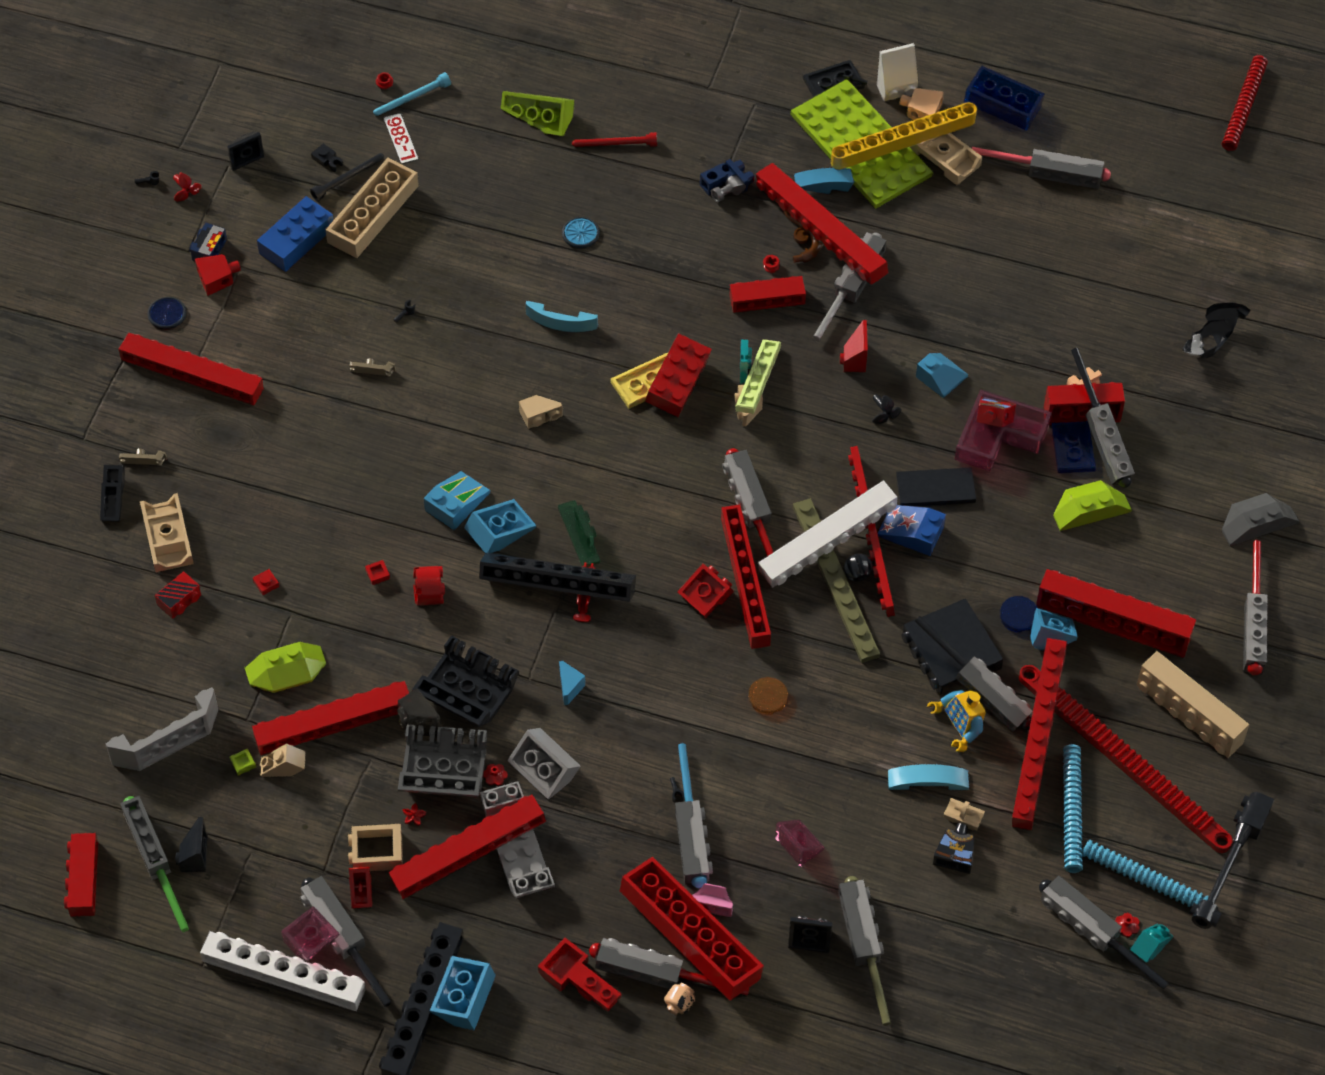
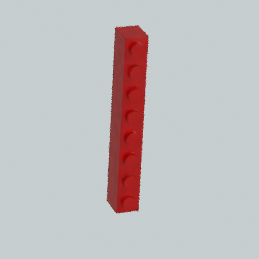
(191, 368)
(745, 576)
(329, 718)
(467, 846)

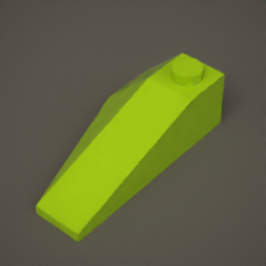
(547, 113)

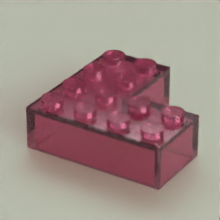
(981, 441)

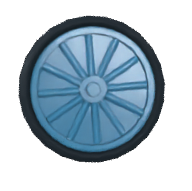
(580, 232)

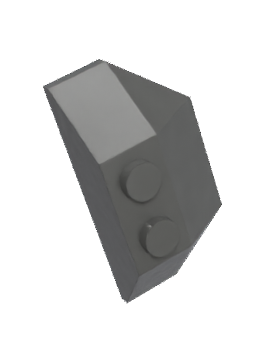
(1256, 518)

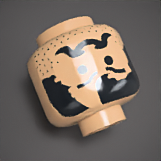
(679, 999)

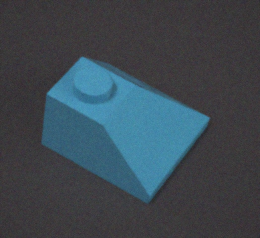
(940, 373)
(1051, 626)

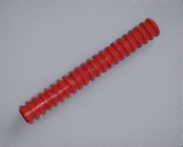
(1244, 103)

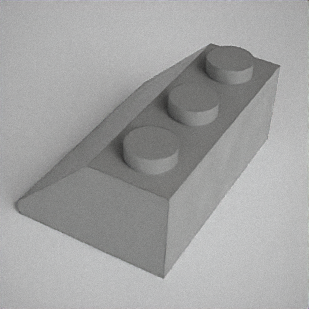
(543, 762)

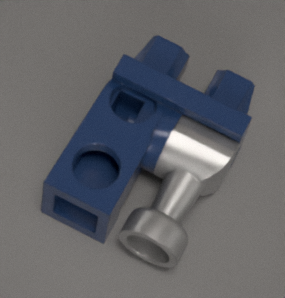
(726, 174)

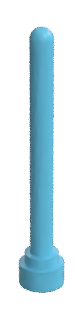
(442, 81)

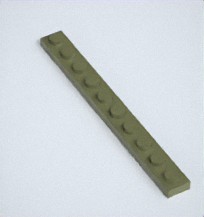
(840, 589)

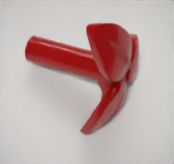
(184, 182)

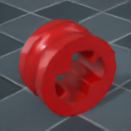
(774, 260)

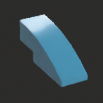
(825, 180)

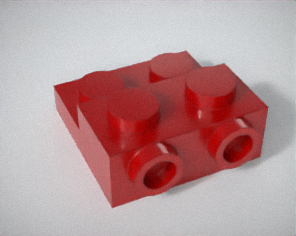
(706, 590)

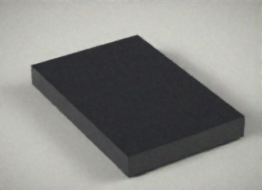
(828, 77)

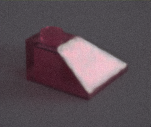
(309, 934)

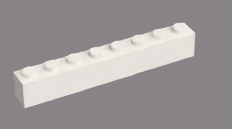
(828, 534)

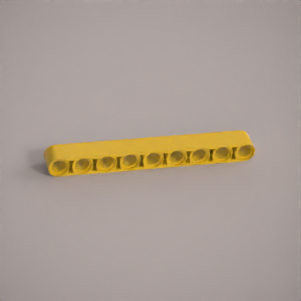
(903, 136)

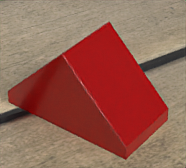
(360, 887)

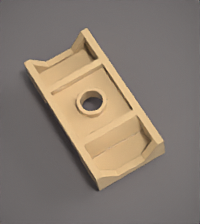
(956, 162)
(171, 548)

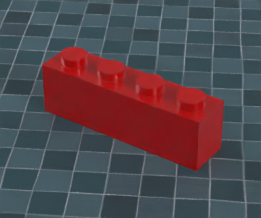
(767, 294)
(82, 874)

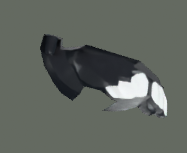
(1221, 323)

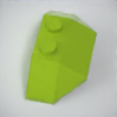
(1089, 504)
(285, 667)

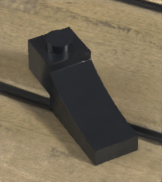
(112, 493)

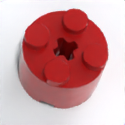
(428, 585)

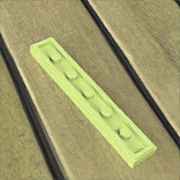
(758, 376)

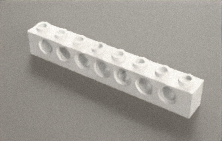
(347, 998)

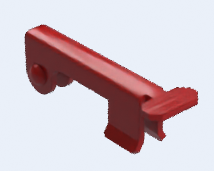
(583, 602)

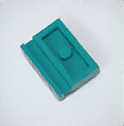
(745, 360)

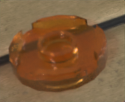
(768, 695)

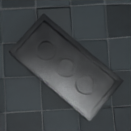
(936, 487)

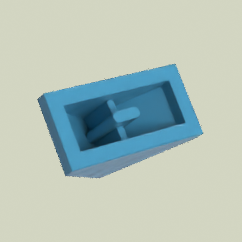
(571, 681)

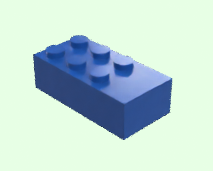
(295, 234)

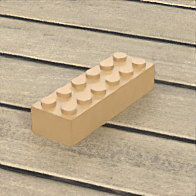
(372, 207)
(1192, 704)

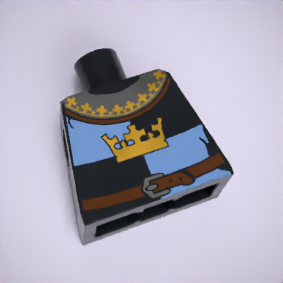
(955, 850)

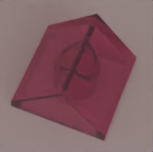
(798, 841)

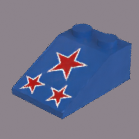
(913, 527)

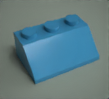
(463, 992)

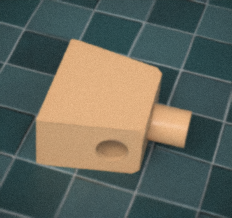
(922, 103)

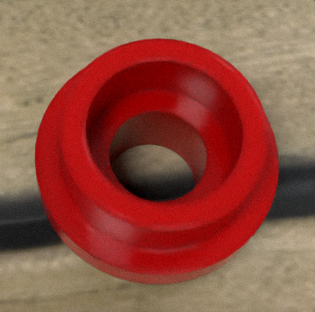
(384, 81)

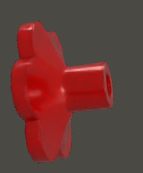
(495, 774)
(1129, 924)

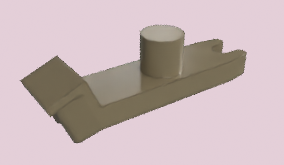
(371, 368)
(142, 458)

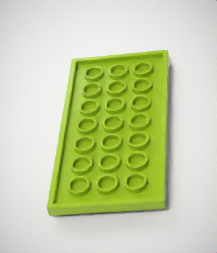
(844, 116)

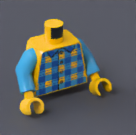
(965, 713)

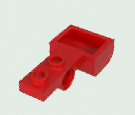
(568, 965)

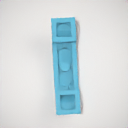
(561, 322)
(928, 775)

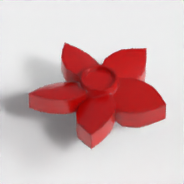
(414, 814)

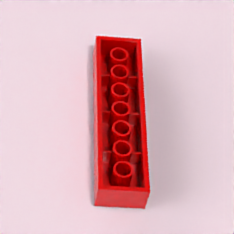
(1115, 613)
(691, 928)

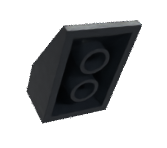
(810, 934)

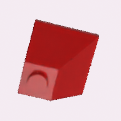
(855, 350)

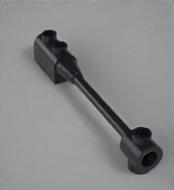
(1248, 824)

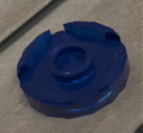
(1018, 613)

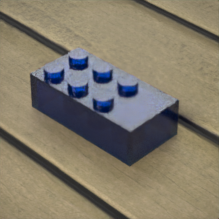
(1004, 97)

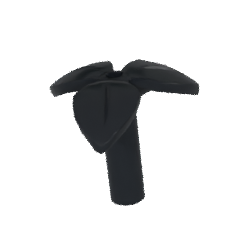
(886, 405)

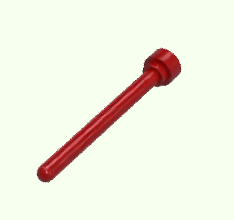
(649, 139)

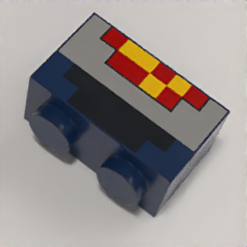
(208, 241)

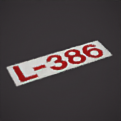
(400, 138)

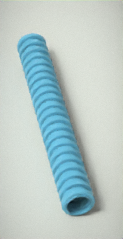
(1072, 808)
(1142, 874)

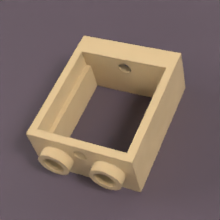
(376, 863)

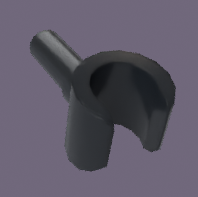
(849, 76)
(153, 179)
(407, 310)
(676, 791)

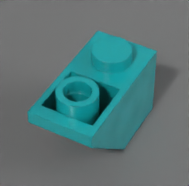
(1151, 942)

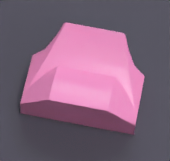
(715, 899)

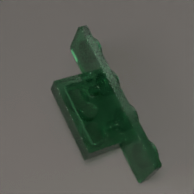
(580, 532)

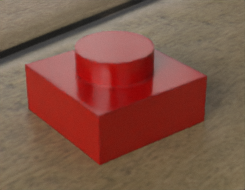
(377, 572)
(265, 582)

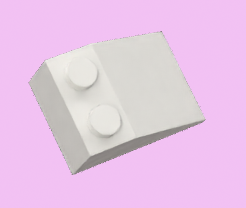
(897, 72)

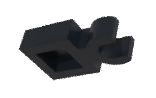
(325, 155)

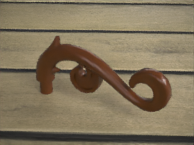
(799, 237)

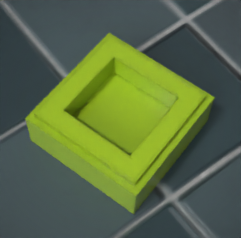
(242, 762)

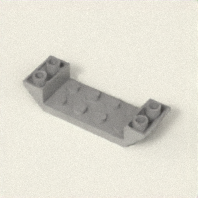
(168, 740)
(521, 856)

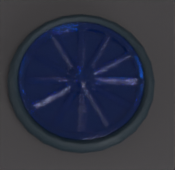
(166, 313)

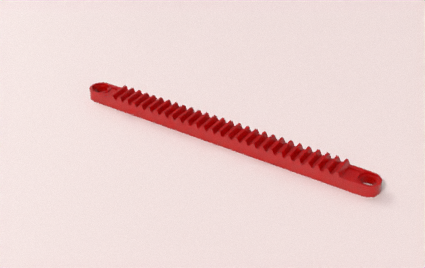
(1134, 765)

